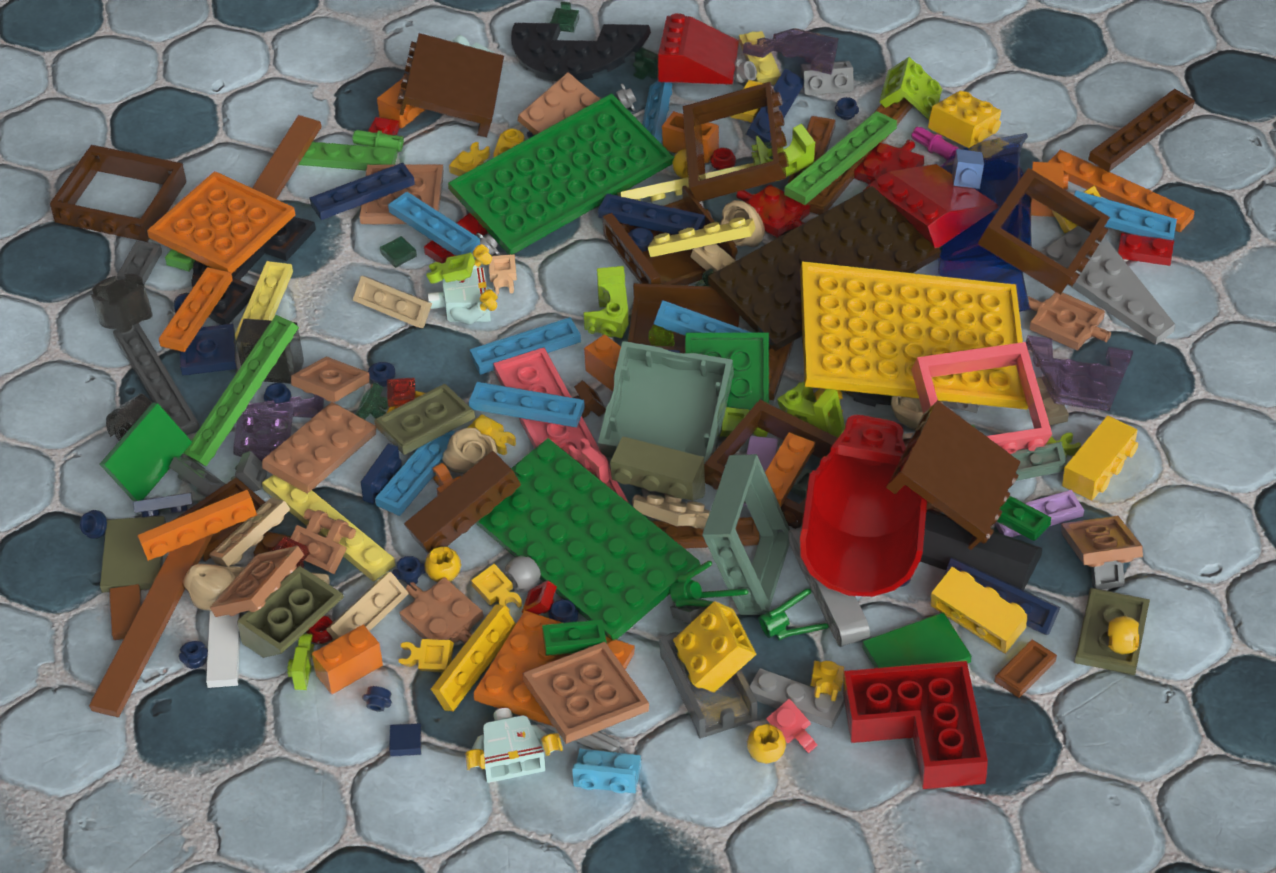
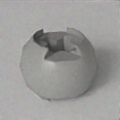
(522, 573)

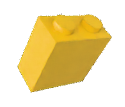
(965, 119)
(714, 647)

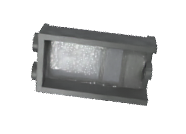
(710, 711)

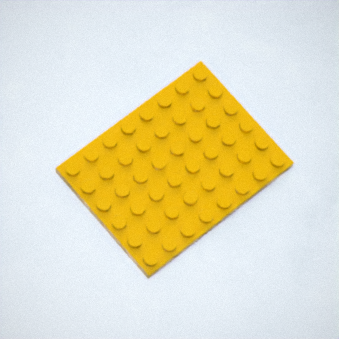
(874, 323)

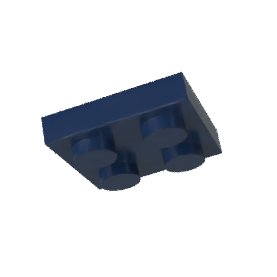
(210, 351)

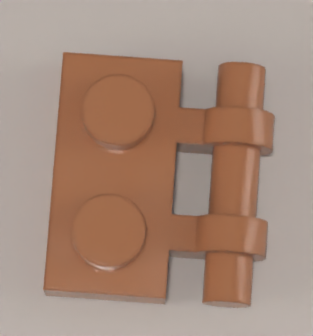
(323, 551)

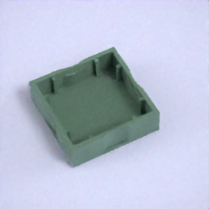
(667, 400)

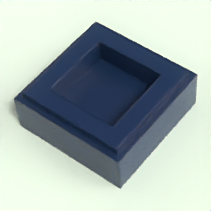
(405, 739)

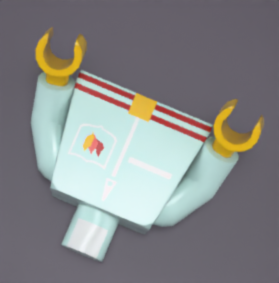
(468, 299)
(511, 747)

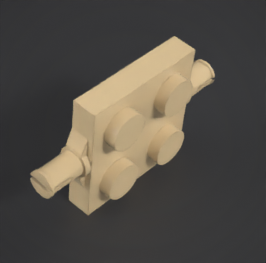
(672, 510)

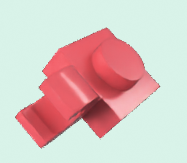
(591, 460)
(792, 724)

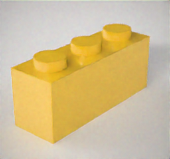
(1100, 458)
(979, 609)

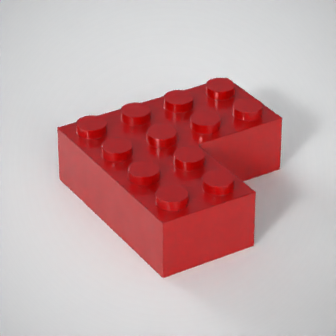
(925, 704)

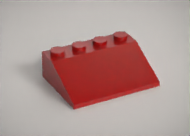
(695, 52)
(932, 202)

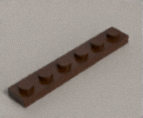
(1141, 130)

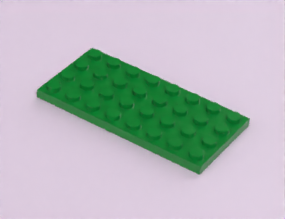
(560, 174)
(586, 540)

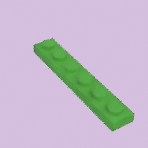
(840, 158)
(241, 390)

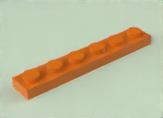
(1121, 190)

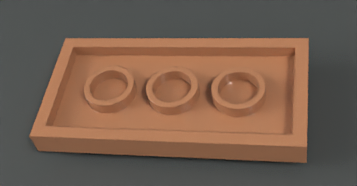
(319, 447)

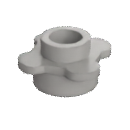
(744, 71)
(626, 97)
(490, 243)

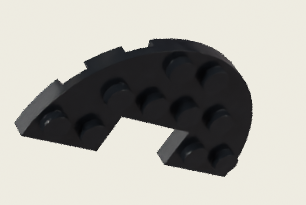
(551, 58)
(238, 294)

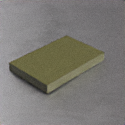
(424, 419)
(124, 557)
(1094, 639)

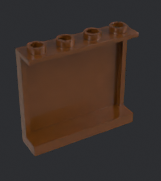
(452, 80)
(665, 269)
(695, 298)
(957, 471)

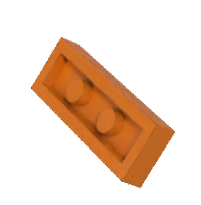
(788, 464)

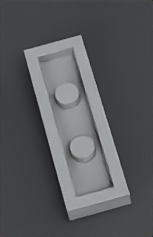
(776, 690)

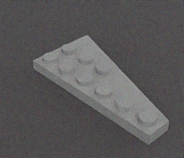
(1113, 285)

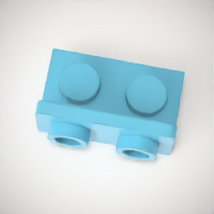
(606, 771)

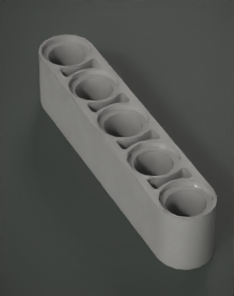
(840, 610)

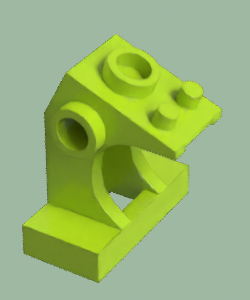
(799, 153)
(614, 317)
(801, 404)

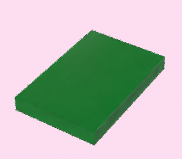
(145, 452)
(916, 644)

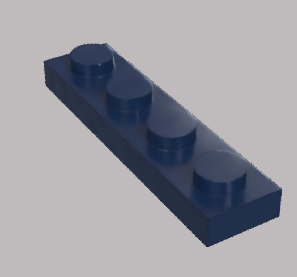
(789, 87)
(362, 191)
(650, 215)
(1040, 613)

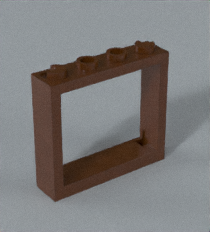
(723, 107)
(125, 165)
(1026, 257)
(778, 424)

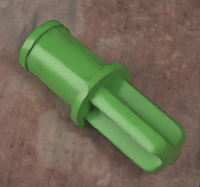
(378, 140)

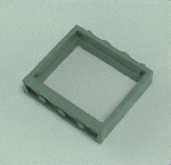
(747, 482)

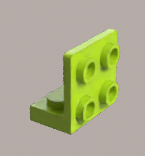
(912, 82)

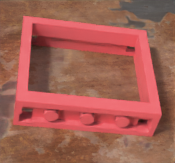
(982, 359)

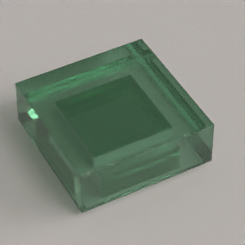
(398, 251)

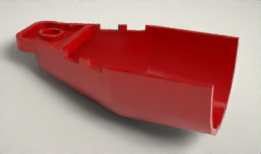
(853, 527)

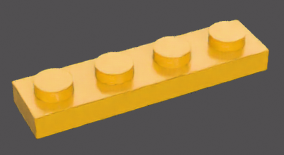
(473, 658)

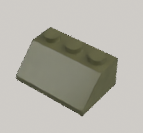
(658, 469)
(287, 613)

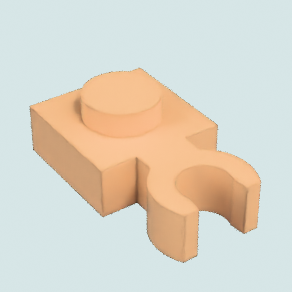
(503, 272)

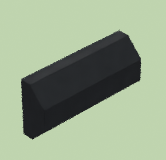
(999, 556)

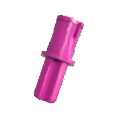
(934, 142)

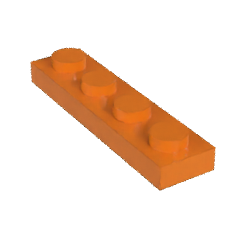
(195, 309)
(197, 525)

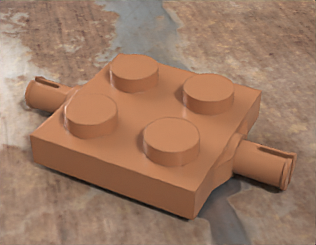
(1067, 320)
(441, 612)

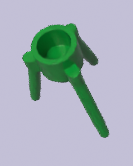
(689, 591)
(776, 620)

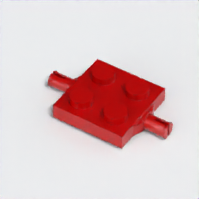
(885, 159)
(776, 209)

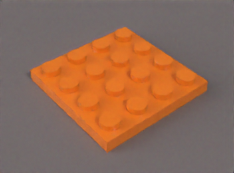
(221, 223)
(520, 653)

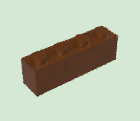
(463, 503)

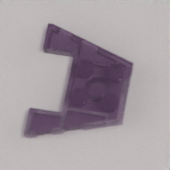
(814, 47)
(1079, 382)
(269, 424)

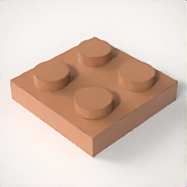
(330, 379)

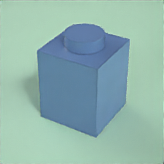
(967, 168)

